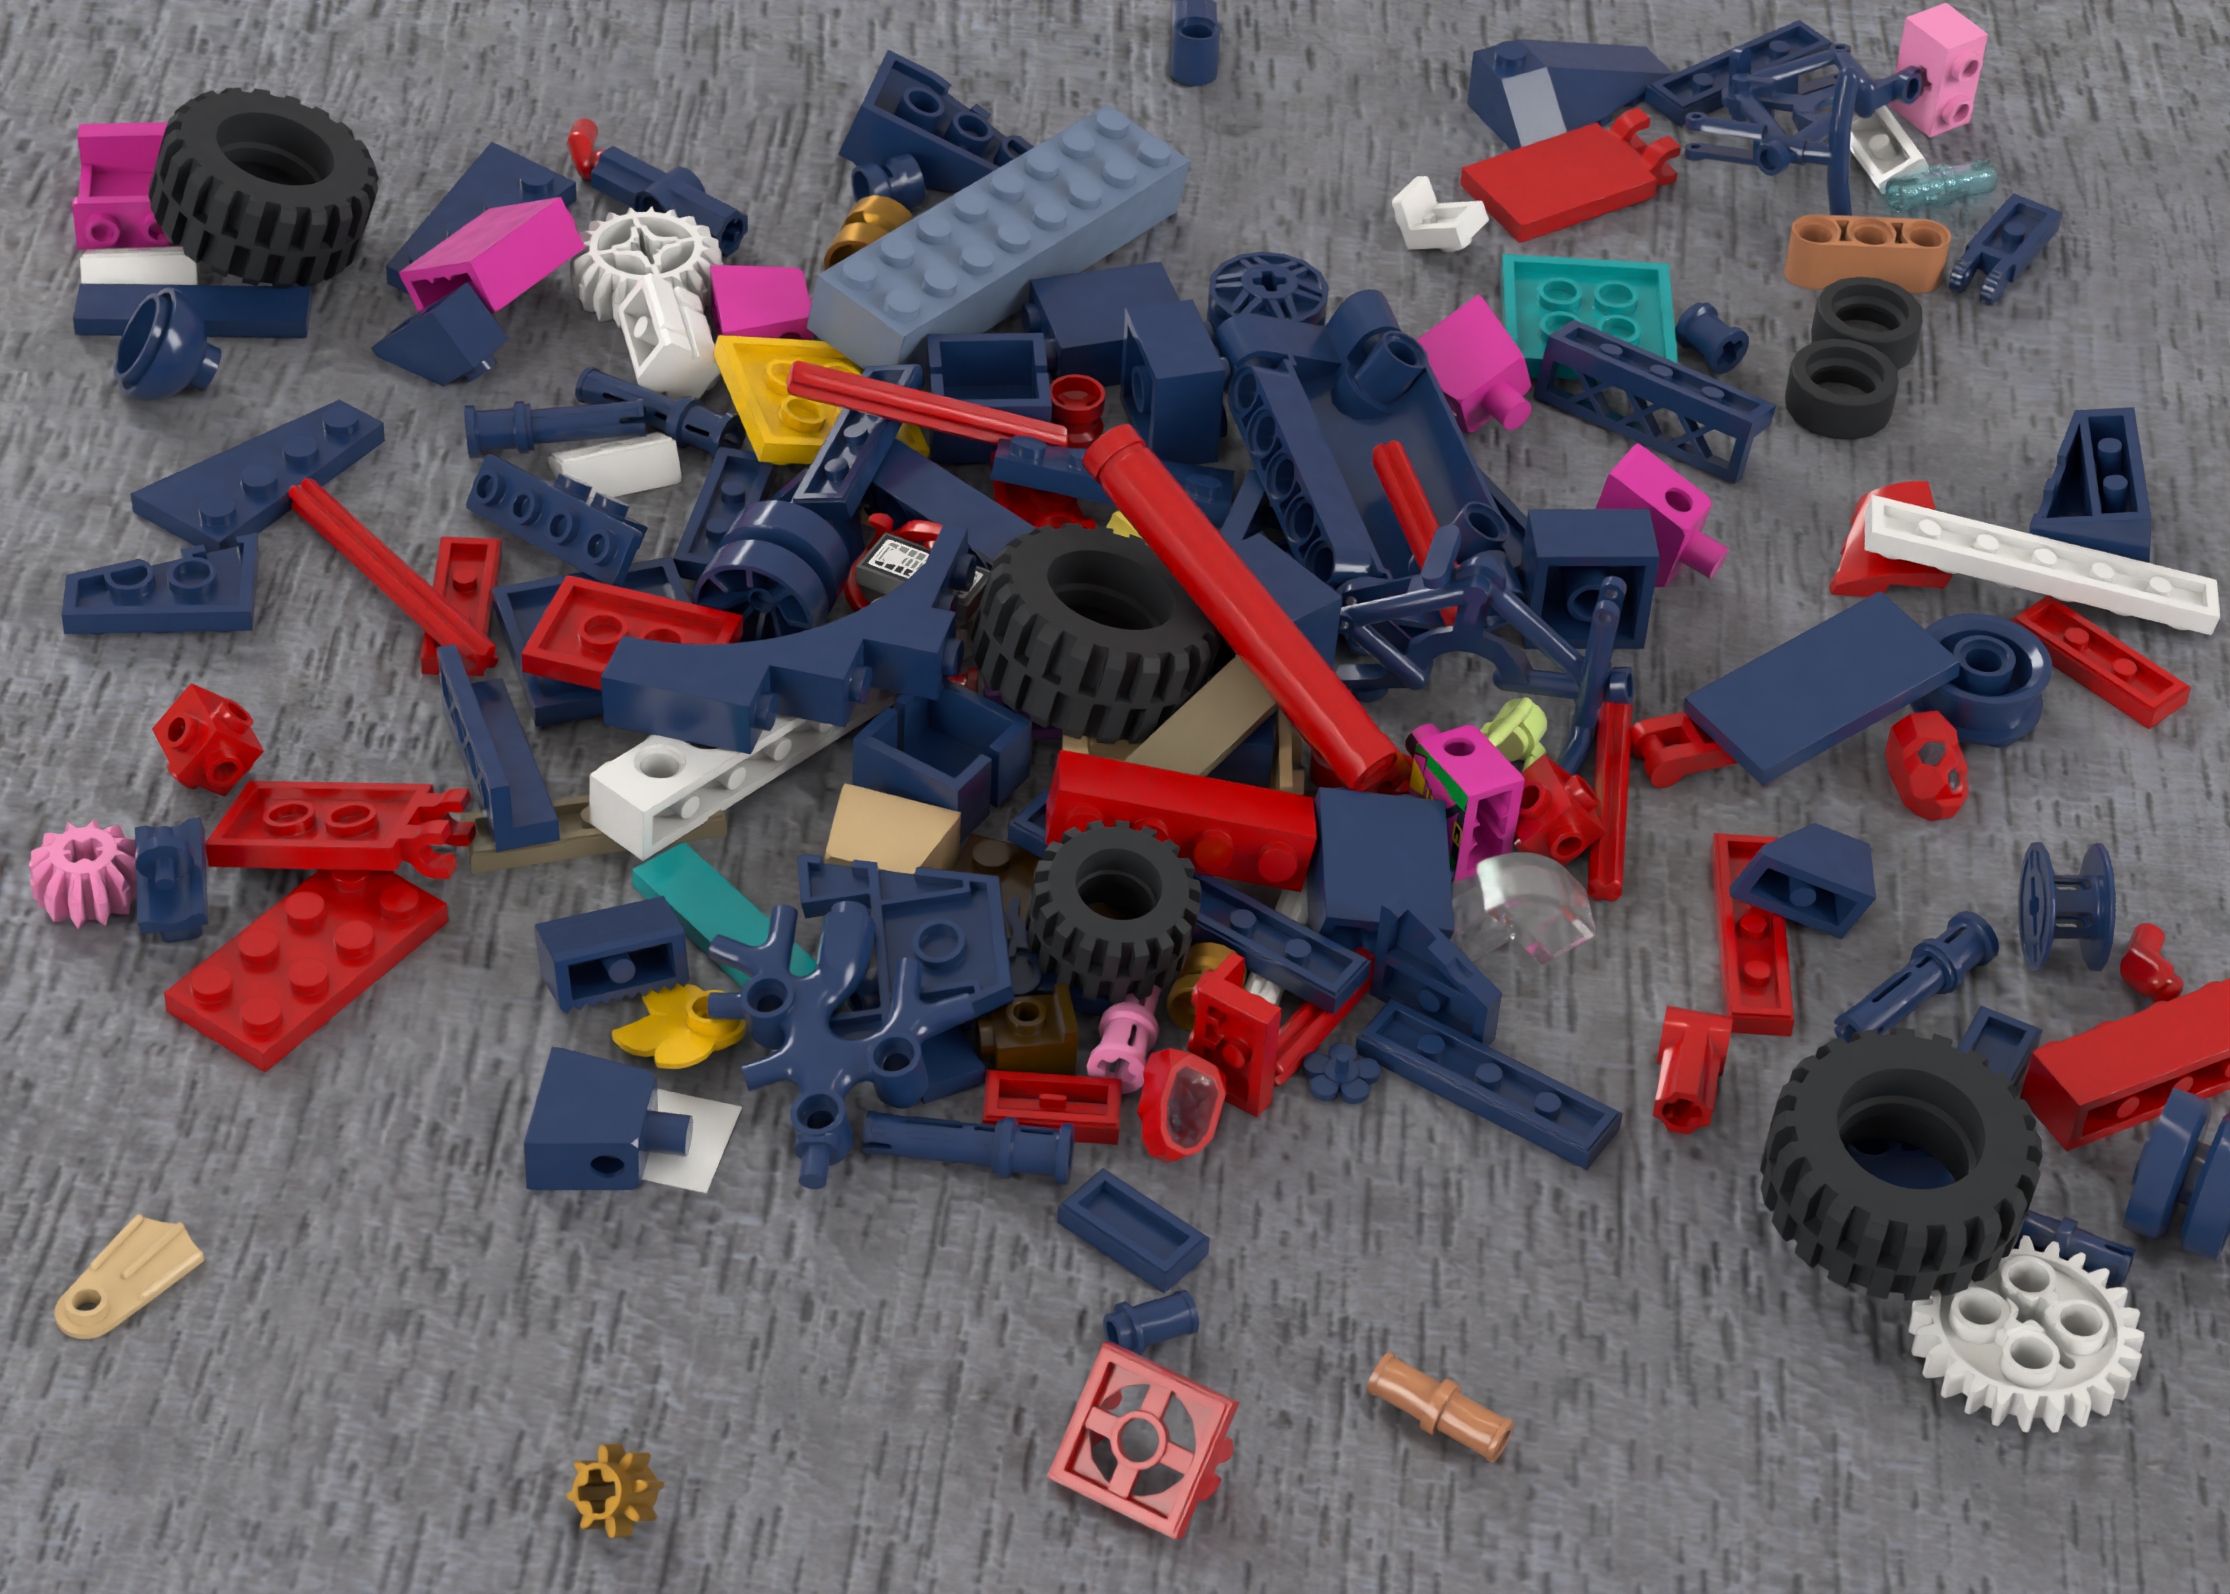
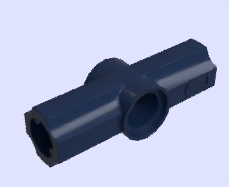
(679, 189)

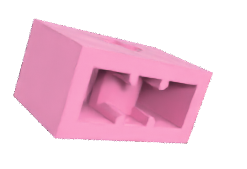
(1950, 60)

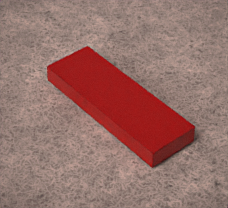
(465, 578)
(2104, 663)

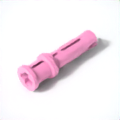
(1126, 1034)

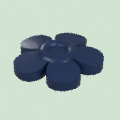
(1341, 1074)

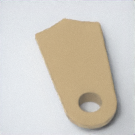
(127, 1276)

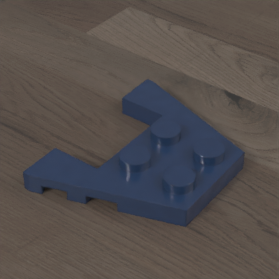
(932, 916)

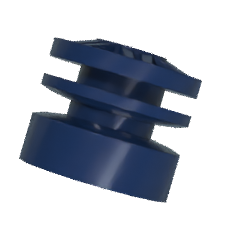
(1269, 287)

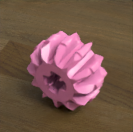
(84, 873)

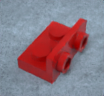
(1236, 1034)

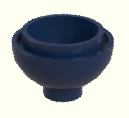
(164, 349)

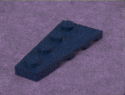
(250, 483)

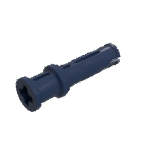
(681, 419)
(523, 428)
(1933, 969)
(1001, 1146)

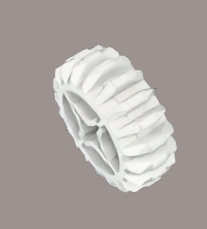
(640, 244)

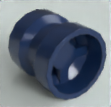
(897, 179)

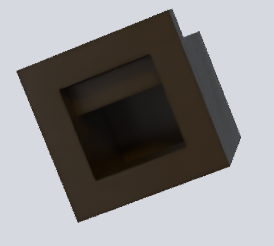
(1031, 1034)

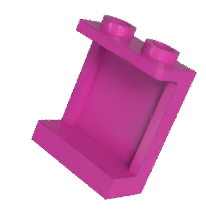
(115, 186)

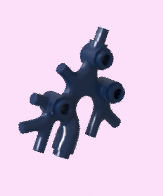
(794, 1017)

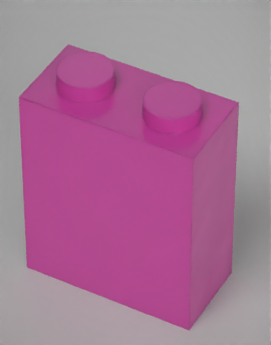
(496, 254)

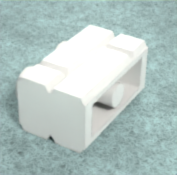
(668, 339)

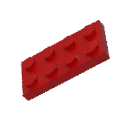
(304, 961)

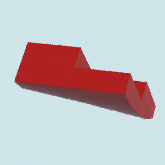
(1867, 572)

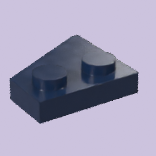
(1430, 973)

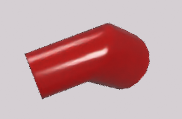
(581, 147)

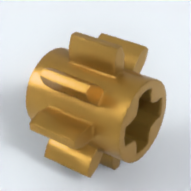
(635, 1490)

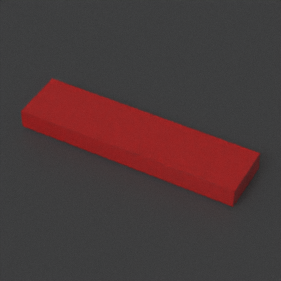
(1750, 946)

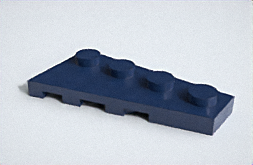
(490, 182)
(1061, 471)

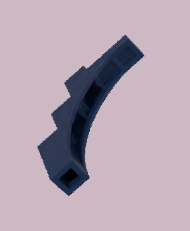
(736, 690)

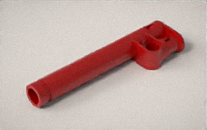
(1245, 613)

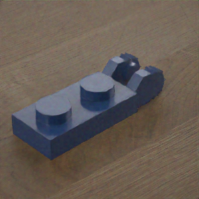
(2005, 246)

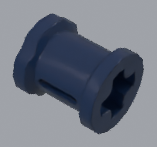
(1711, 338)

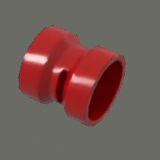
(1078, 406)

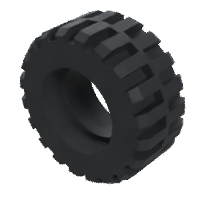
(263, 187)
(1090, 634)
(1885, 1232)

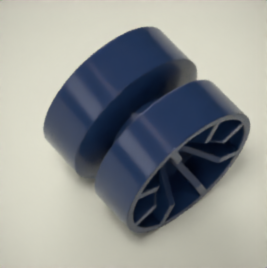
(776, 570)

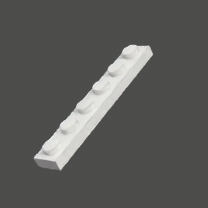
(2041, 565)

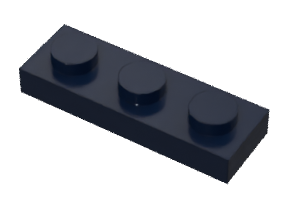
(730, 486)

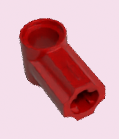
(1691, 1059)

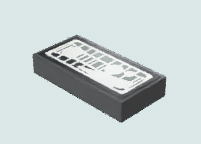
(897, 559)

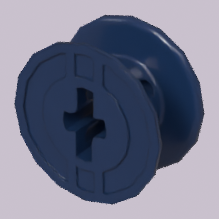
(2089, 907)

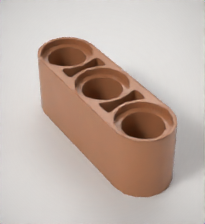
(1872, 247)

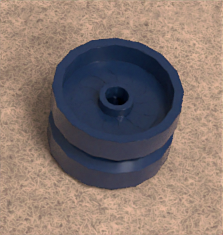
(2184, 1170)

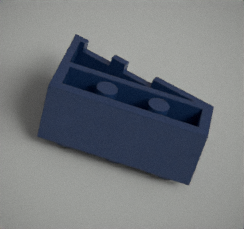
(2098, 487)

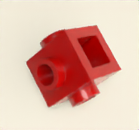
(207, 740)
(1556, 813)

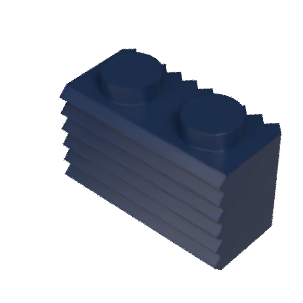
(612, 953)

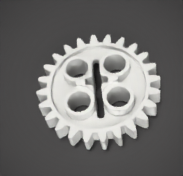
(2032, 1339)

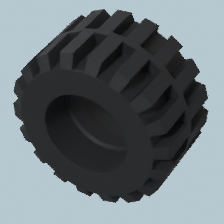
(1119, 869)

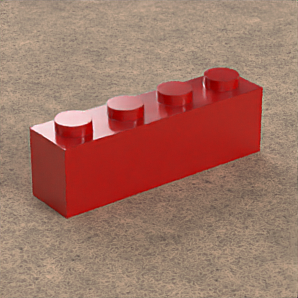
(1216, 823)
(2130, 1066)

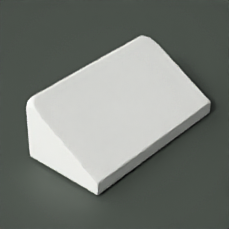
(1884, 148)
(139, 266)
(622, 464)

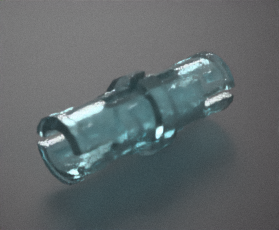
(1941, 185)

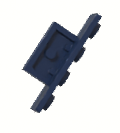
(559, 518)

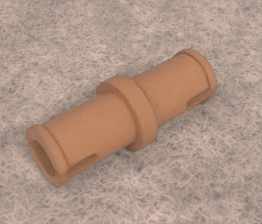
(1440, 1407)

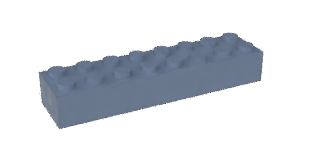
(979, 249)

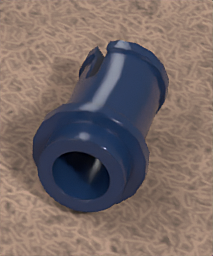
(1151, 1321)

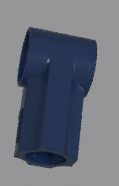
(1194, 41)

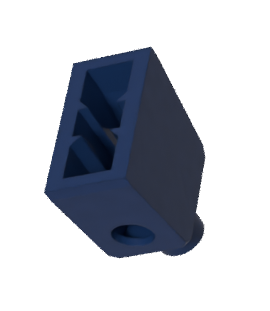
(597, 1125)

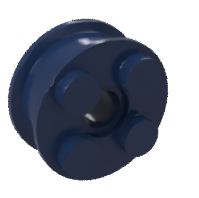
(1998, 679)

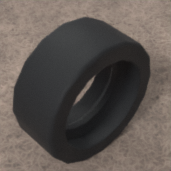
(1875, 302)
(1838, 414)

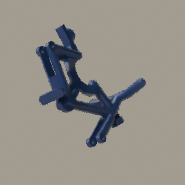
(1758, 95)
(1474, 588)

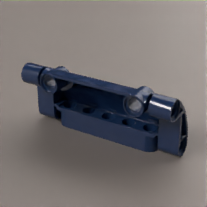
(1310, 417)

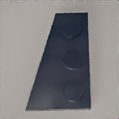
(175, 596)

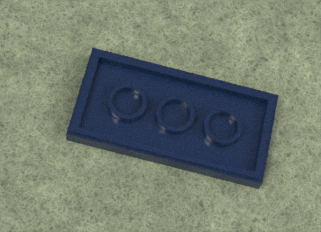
(1821, 687)

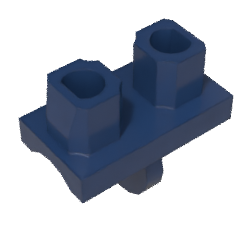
(171, 880)

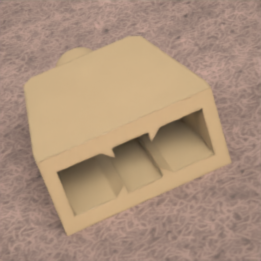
(892, 832)

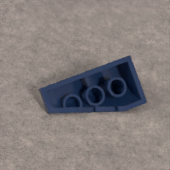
(1553, 87)
(916, 115)

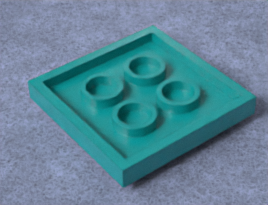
(1609, 295)

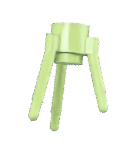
(1518, 731)

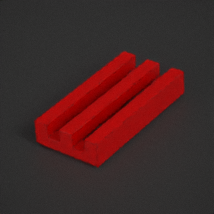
(1092, 1121)

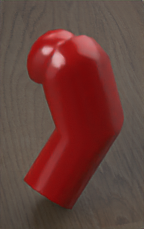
(2146, 969)

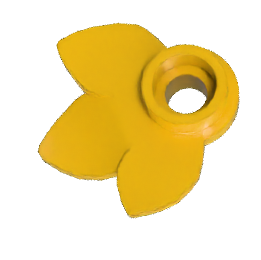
(678, 1028)

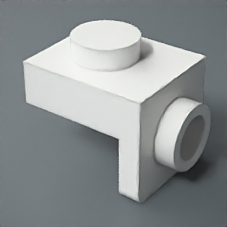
(1435, 224)

